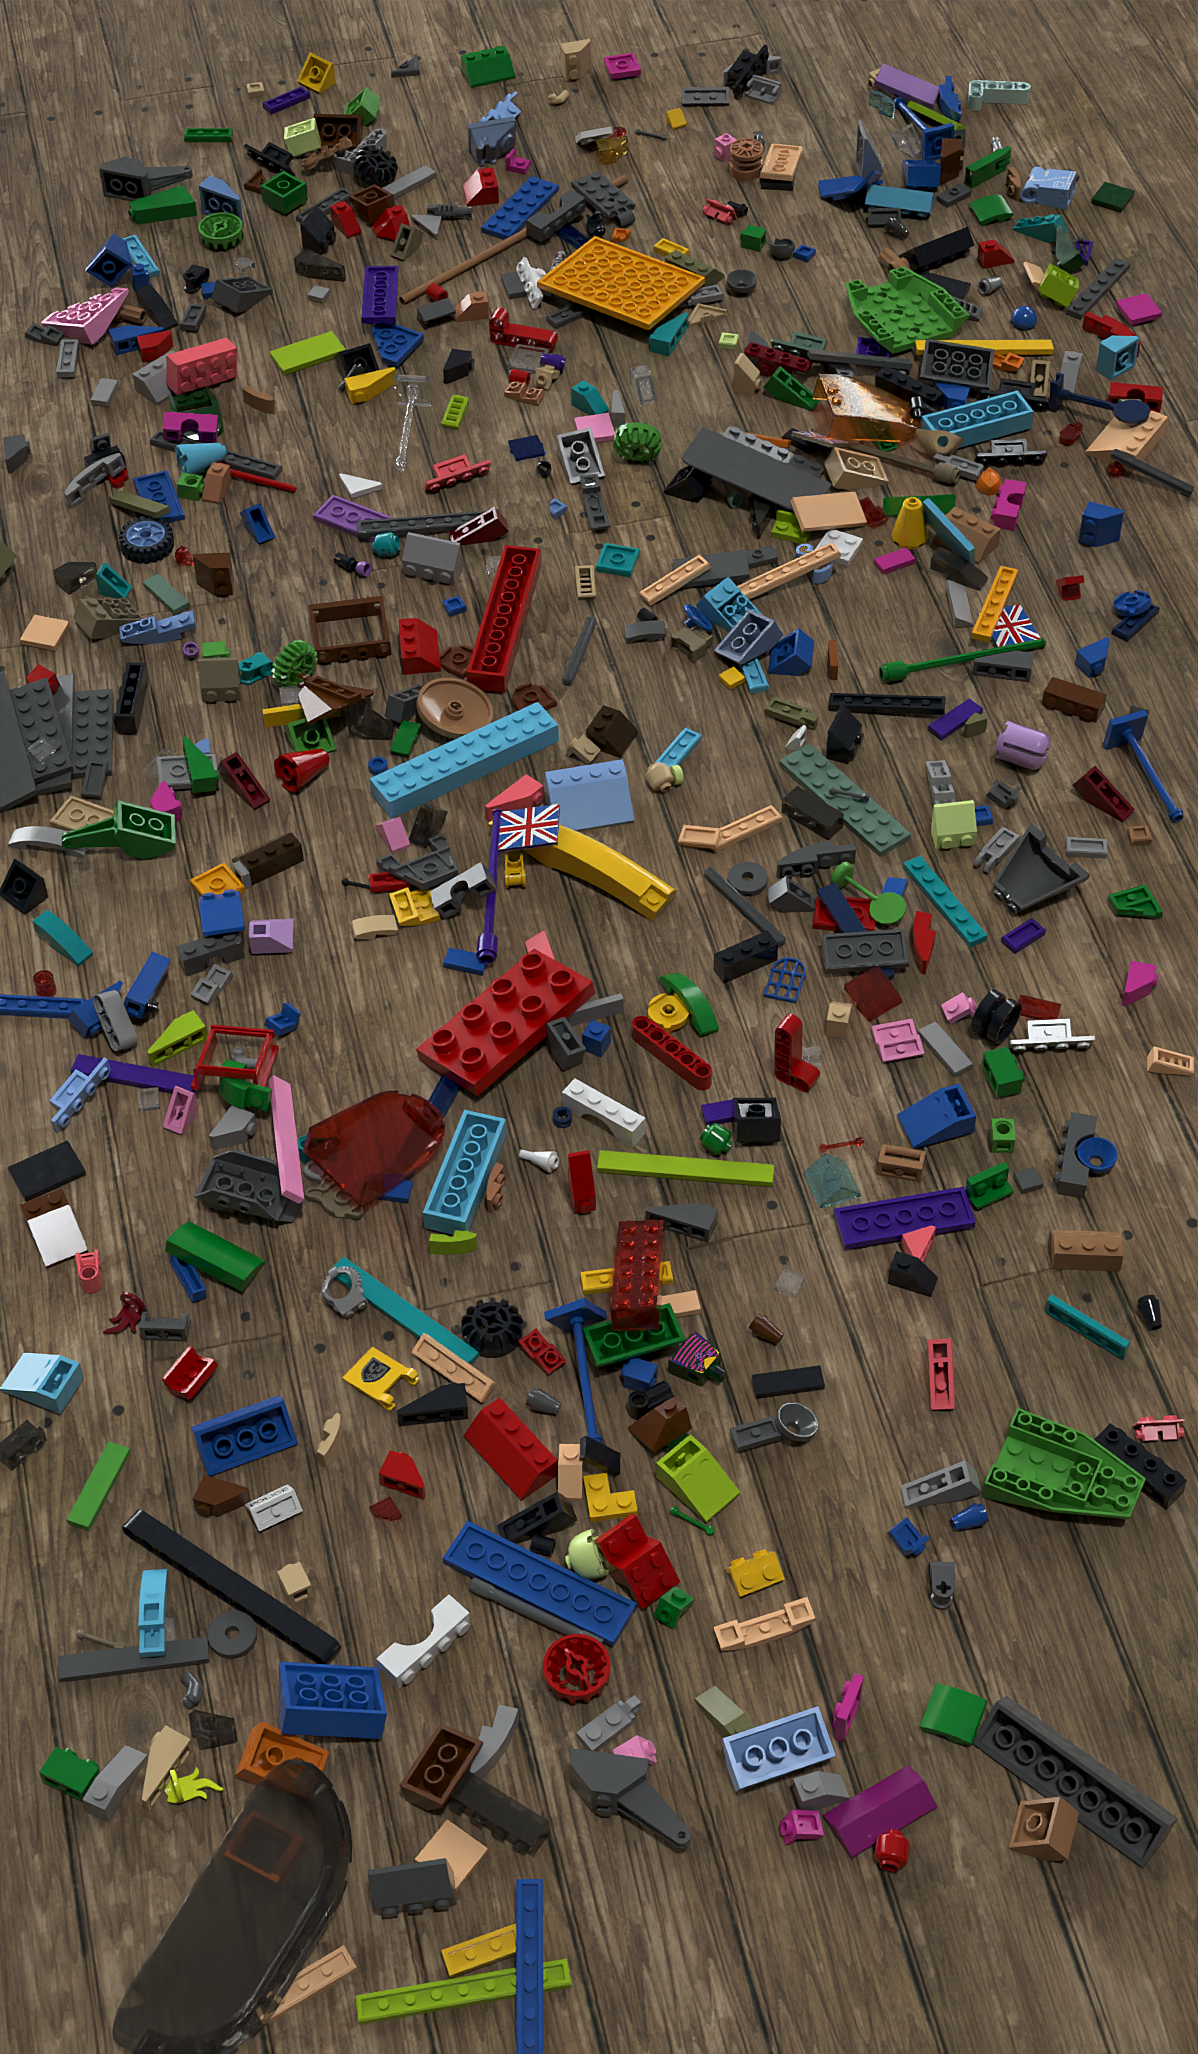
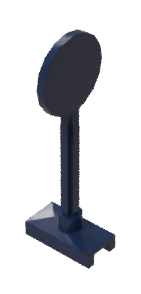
(1127, 411)

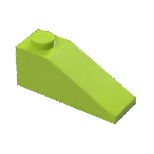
(178, 1037)

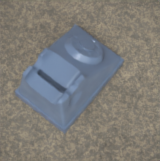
(491, 139)

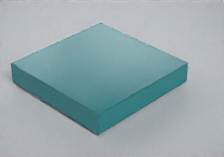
(617, 560)

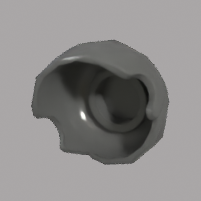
(782, 247)

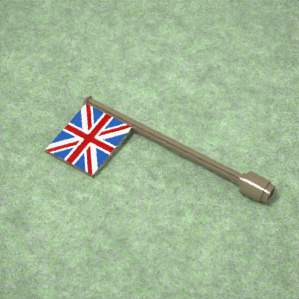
(941, 472)

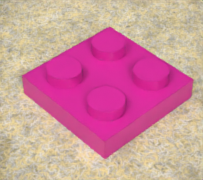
(622, 66)
(846, 1710)

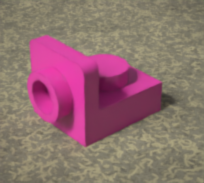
(515, 164)
(801, 1825)

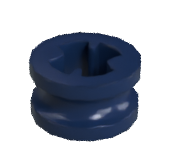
(562, 1111)

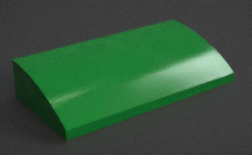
(214, 1255)

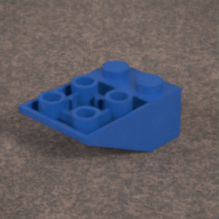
(938, 1117)

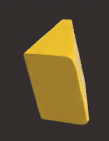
(675, 118)

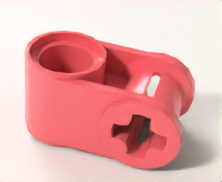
(89, 1271)

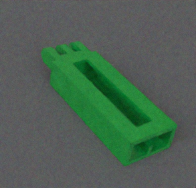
(987, 167)

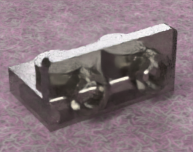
(21, 1444)

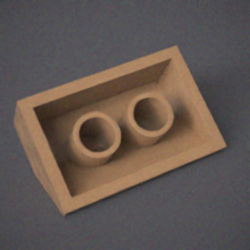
(977, 531)
(1086, 1250)

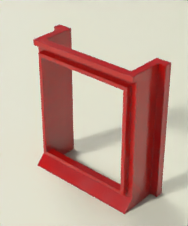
(263, 1067)

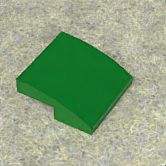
(991, 208)
(953, 1714)

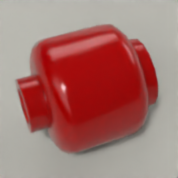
(892, 1850)

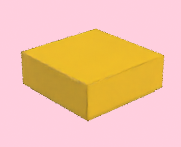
(731, 678)

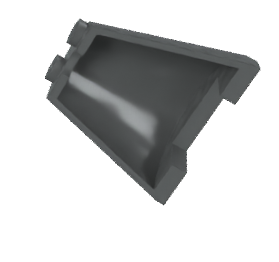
(1035, 873)

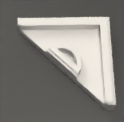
(358, 486)

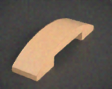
(766, 1627)

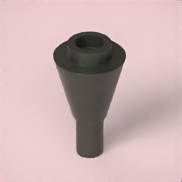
(356, 370)

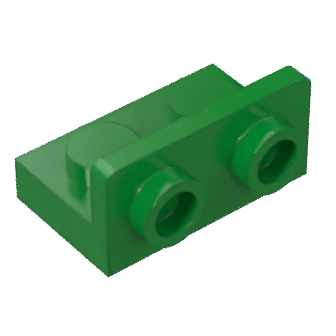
(989, 1186)

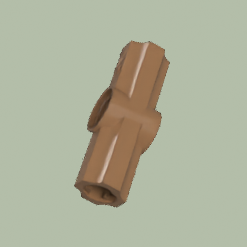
(891, 260)
(130, 313)

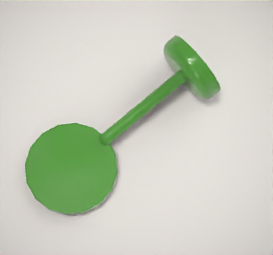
(884, 909)

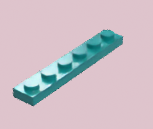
(945, 901)

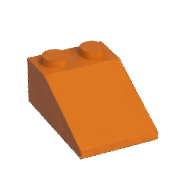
(269, 1748)

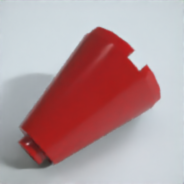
(300, 767)

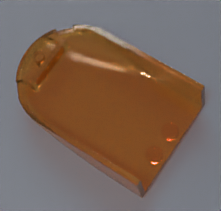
(864, 410)

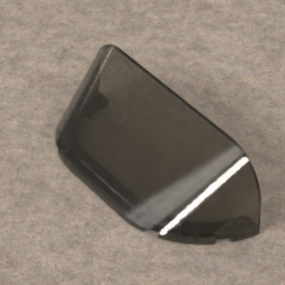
(244, 1921)

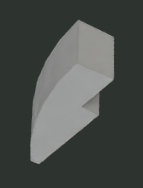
(495, 1740)

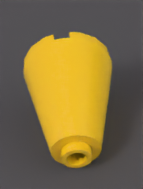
(910, 525)

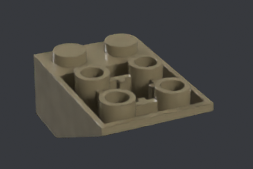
(104, 616)

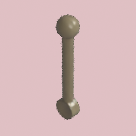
(80, 1634)

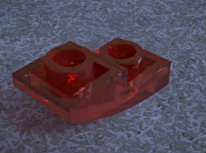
(873, 514)

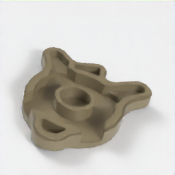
(334, 1200)

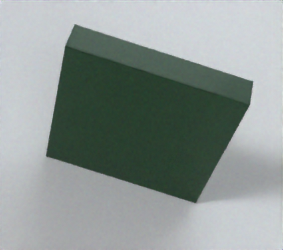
(1112, 197)

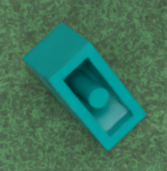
(588, 399)

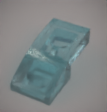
(882, 102)

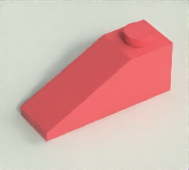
(520, 795)
(942, 1373)

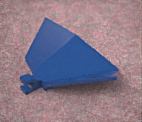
(847, 186)

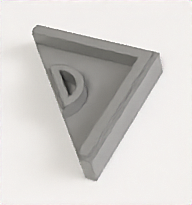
(429, 223)

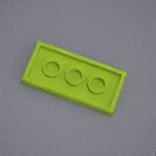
(307, 352)

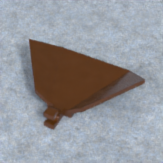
(323, 697)

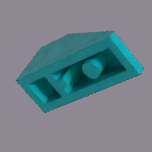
(668, 335)

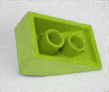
(1058, 285)

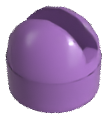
(363, 568)
(187, 651)

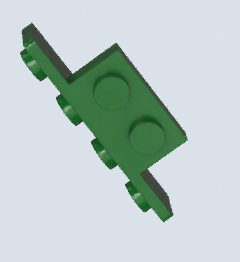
(944, 502)

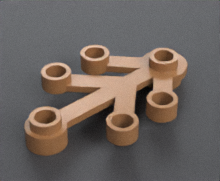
(312, 157)

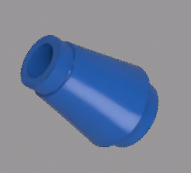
(970, 1517)

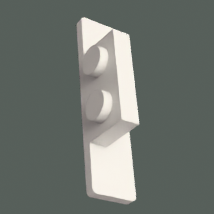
(529, 278)
(1050, 1033)

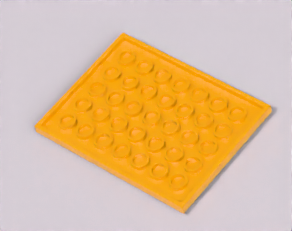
(621, 282)

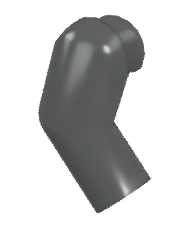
(194, 1690)

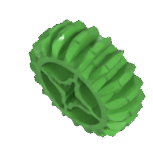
(293, 660)

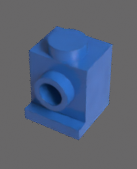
(140, 276)

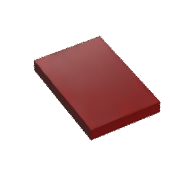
(860, 906)

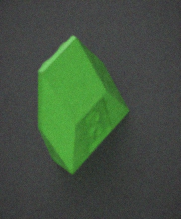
(1061, 1471)

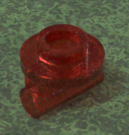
(1115, 469)
(184, 555)

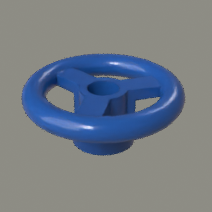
(697, 618)

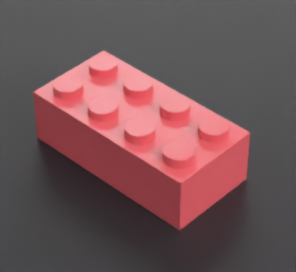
(201, 366)

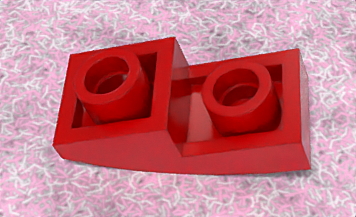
(540, 1352)

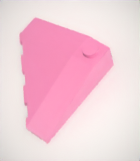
(88, 320)

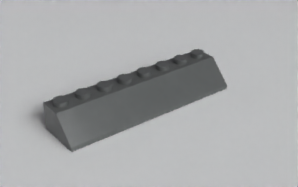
(1065, 1771)

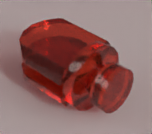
(1070, 433)

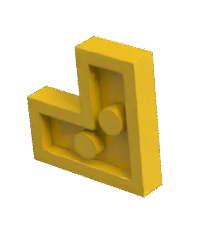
(607, 1505)

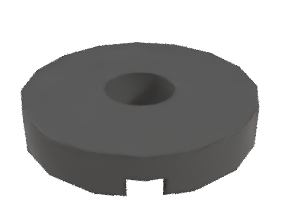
(751, 870)
(228, 1622)

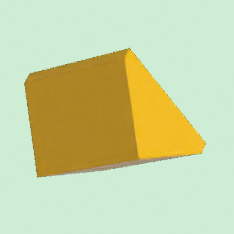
(317, 73)

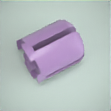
(1023, 746)

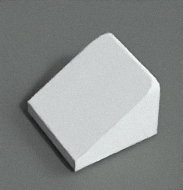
(797, 739)

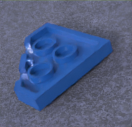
(395, 342)

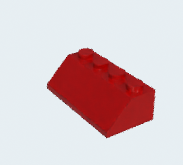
(511, 1449)

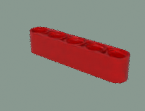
(672, 1053)

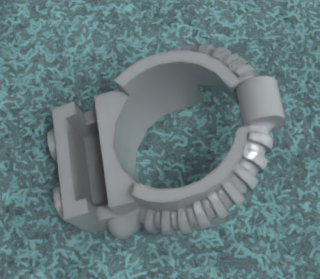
(354, 1299)

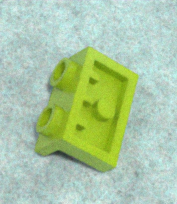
(788, 528)

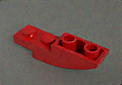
(1106, 327)

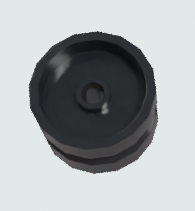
(996, 1016)

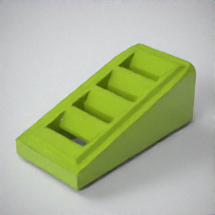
(456, 411)

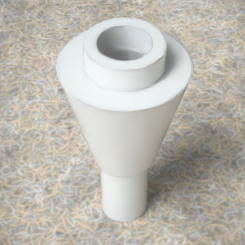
(545, 1160)

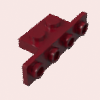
(772, 359)

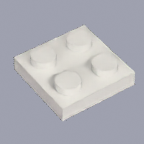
(587, 136)
(845, 543)

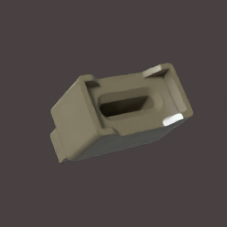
(691, 642)

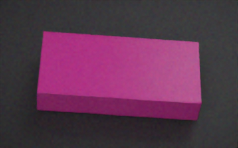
(894, 560)

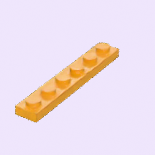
(994, 604)

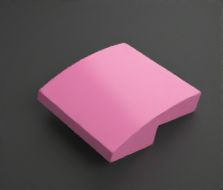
(897, 1040)

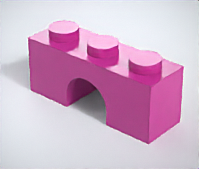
(177, 423)
(1008, 504)

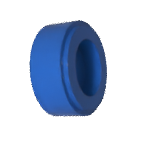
(377, 765)

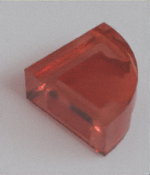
(386, 1510)

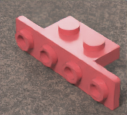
(453, 470)

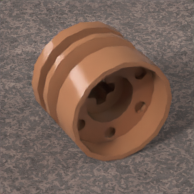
(746, 159)

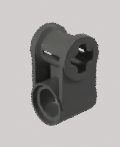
(941, 1584)

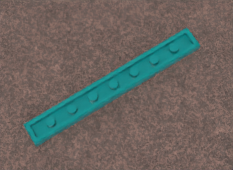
(405, 1313)

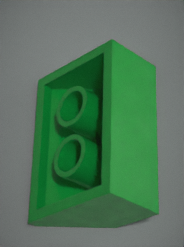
(487, 66)

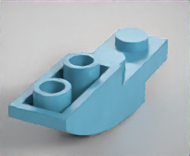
(153, 1612)

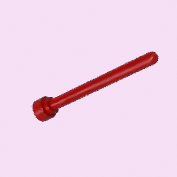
(261, 480)

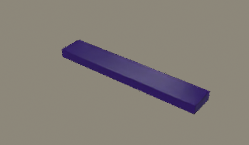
(135, 1075)

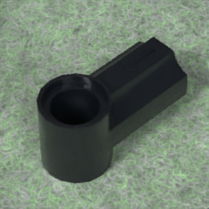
(924, 409)
(648, 1399)

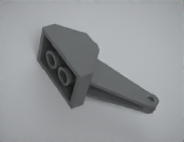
(131, 181)
(621, 1785)

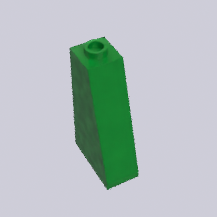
(163, 206)

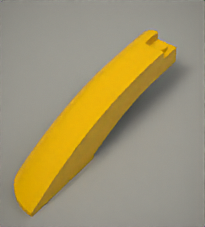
(607, 870)

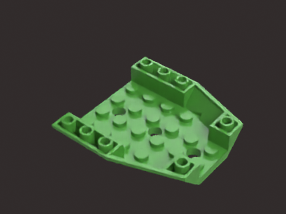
(905, 310)

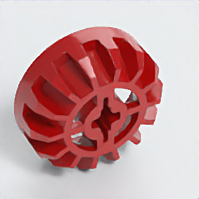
(576, 1652)

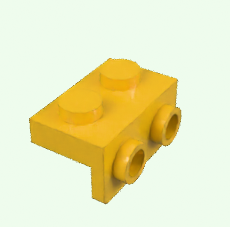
(755, 1572)

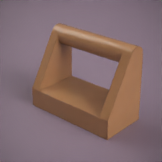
(898, 1167)

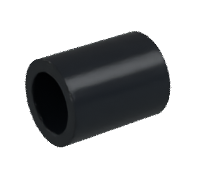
(646, 615)
(543, 1544)

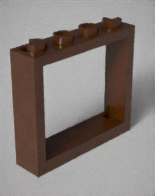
(348, 610)

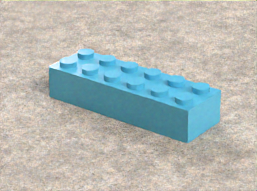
(982, 419)
(464, 1173)

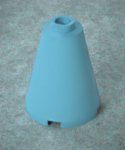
(199, 457)

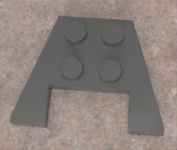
(425, 870)

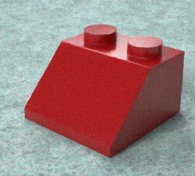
(481, 188)

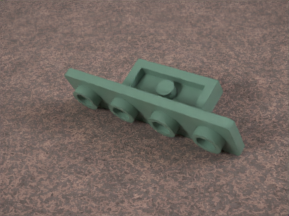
(800, 344)

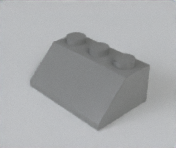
(151, 381)
(432, 558)

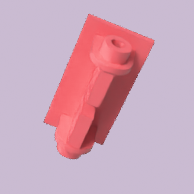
(726, 213)
(1168, 1426)

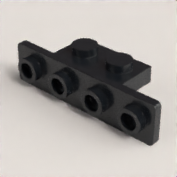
(745, 67)
(273, 156)
(1026, 389)
(1010, 451)

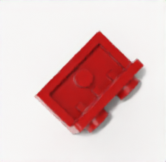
(189, 1374)

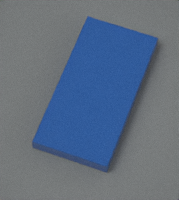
(160, 489)

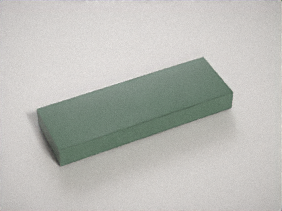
(166, 594)

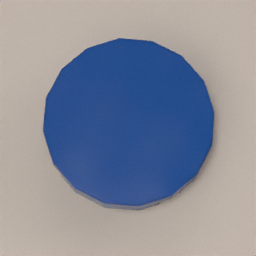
(1132, 604)

